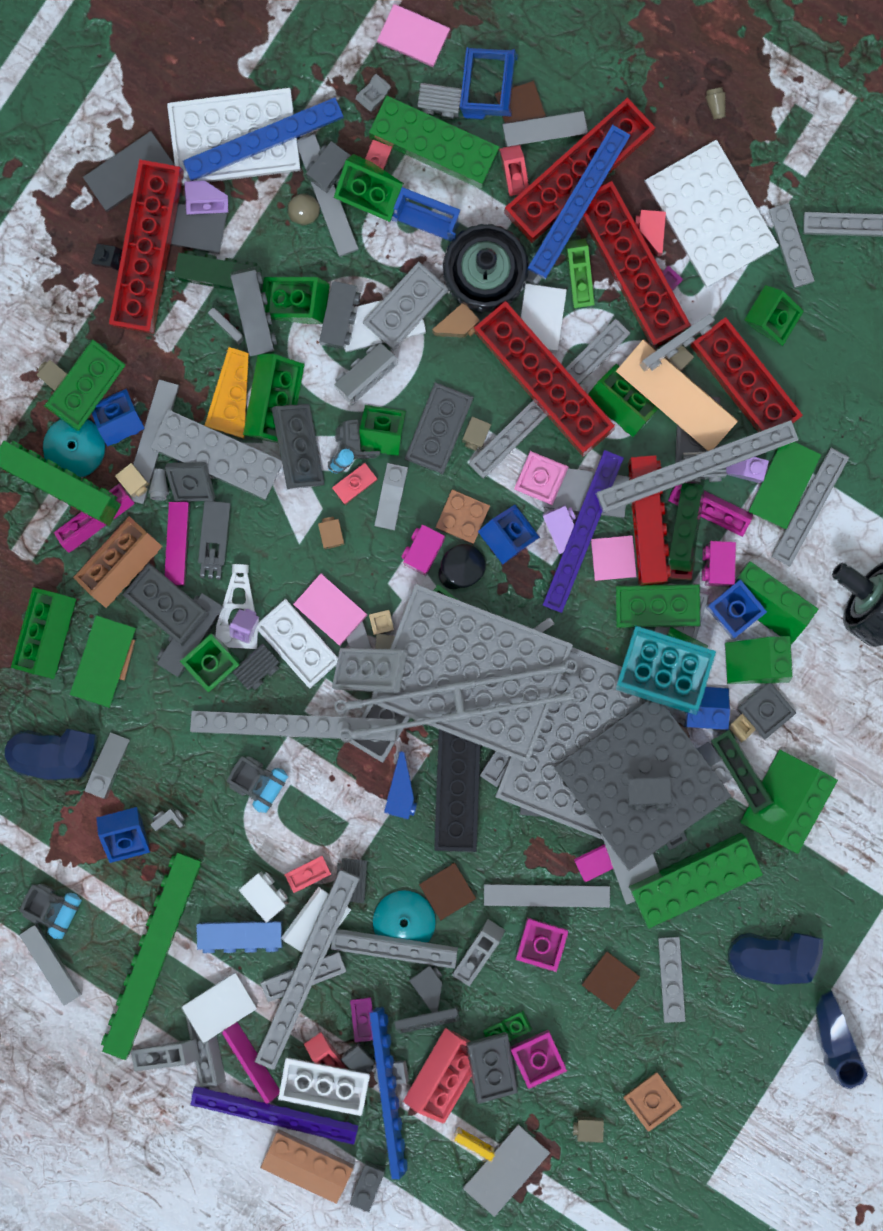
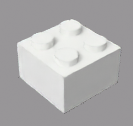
(264, 896)

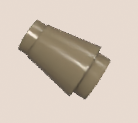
(716, 102)

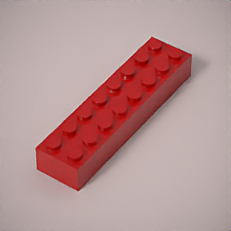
(544, 199)
(146, 246)
(634, 267)
(544, 378)

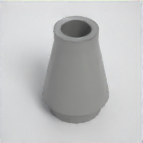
(158, 487)

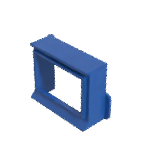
(479, 110)
(423, 218)

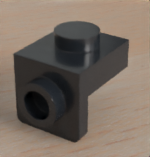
(107, 256)

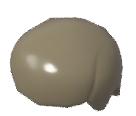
(303, 209)

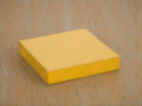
(474, 1144)

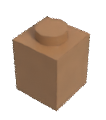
(331, 533)

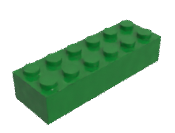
(434, 142)
(59, 484)
(695, 880)

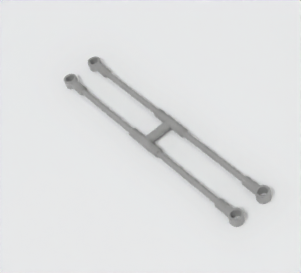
(460, 713)

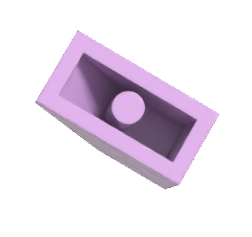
(204, 198)
(750, 469)
(560, 525)
(244, 625)

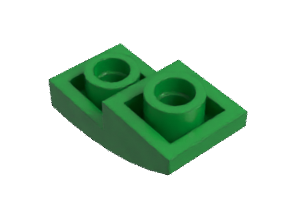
(514, 1026)

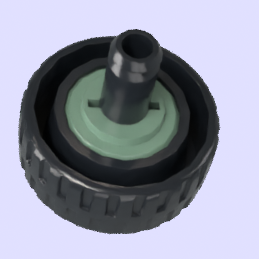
(485, 267)
(865, 606)

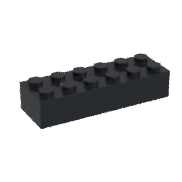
(457, 794)

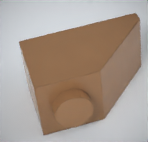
(458, 323)

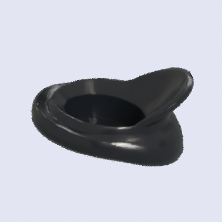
(462, 567)

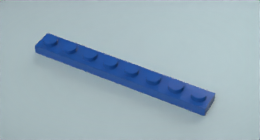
(263, 139)
(579, 202)
(387, 1087)

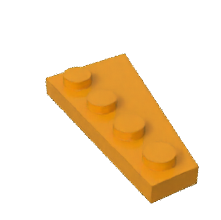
(229, 399)

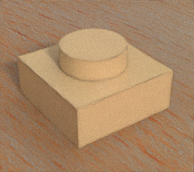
(381, 622)
(741, 727)

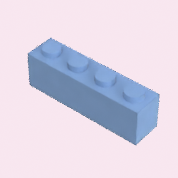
(239, 935)

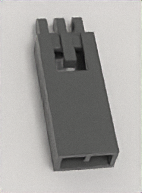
(214, 530)

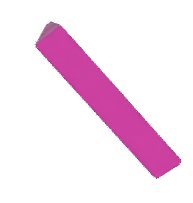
(719, 512)
(84, 526)
(177, 542)
(594, 863)
(246, 1055)

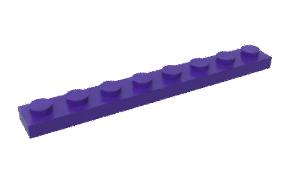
(582, 533)
(274, 1115)

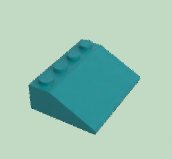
(666, 670)

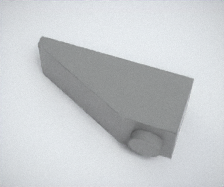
(391, 496)
(107, 766)
(478, 952)
(165, 1055)

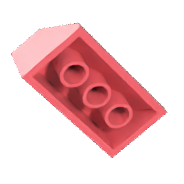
(441, 1078)

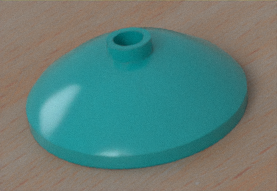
(88, 448)
(406, 906)

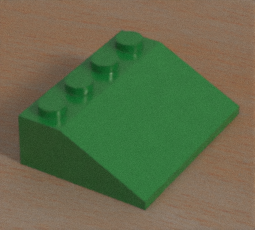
(798, 799)

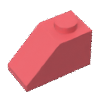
(514, 169)
(652, 226)
(323, 1052)

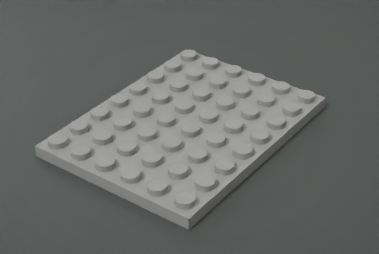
(464, 643)
(564, 732)

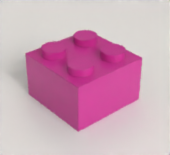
(423, 550)
(719, 564)
(541, 944)
(538, 1059)

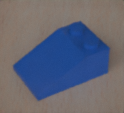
(401, 794)

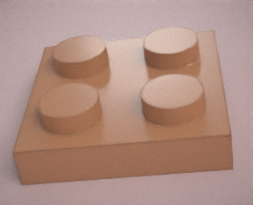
(462, 516)
(652, 1101)

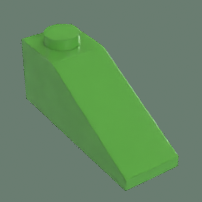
(580, 273)

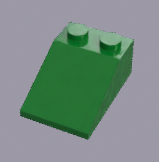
(368, 187)
(296, 299)
(759, 661)

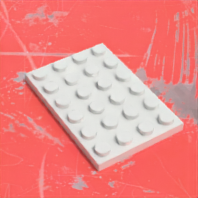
(217, 120)
(711, 213)

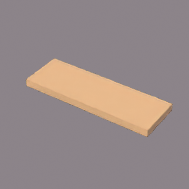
(678, 397)

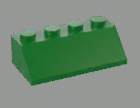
(274, 384)
(786, 610)
(43, 633)

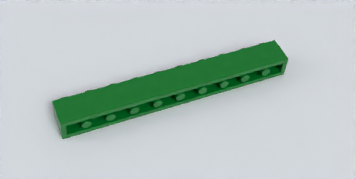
(152, 955)

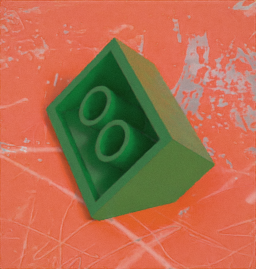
(622, 402)

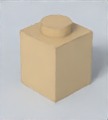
(132, 481)

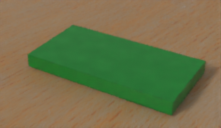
(84, 385)
(784, 484)
(658, 606)
(103, 661)

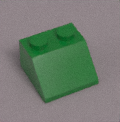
(774, 314)
(381, 429)
(210, 662)

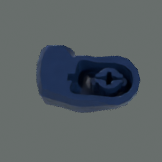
(51, 755)
(776, 959)
(837, 1045)

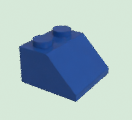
(117, 418)
(508, 534)
(736, 609)
(713, 710)
(122, 835)

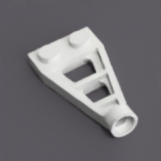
(222, 626)

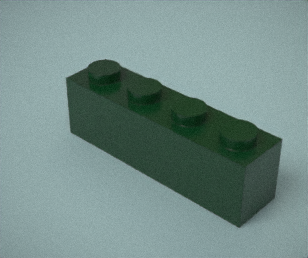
(208, 270)
(686, 527)
(742, 771)

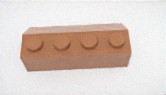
(117, 562)
(307, 1166)

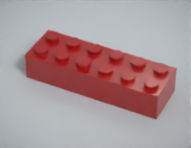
(744, 377)
(648, 527)

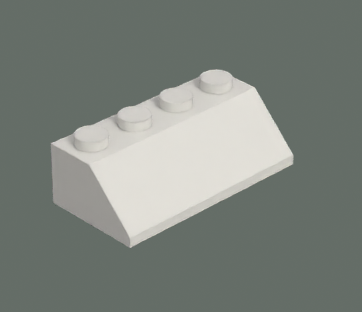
(324, 1086)

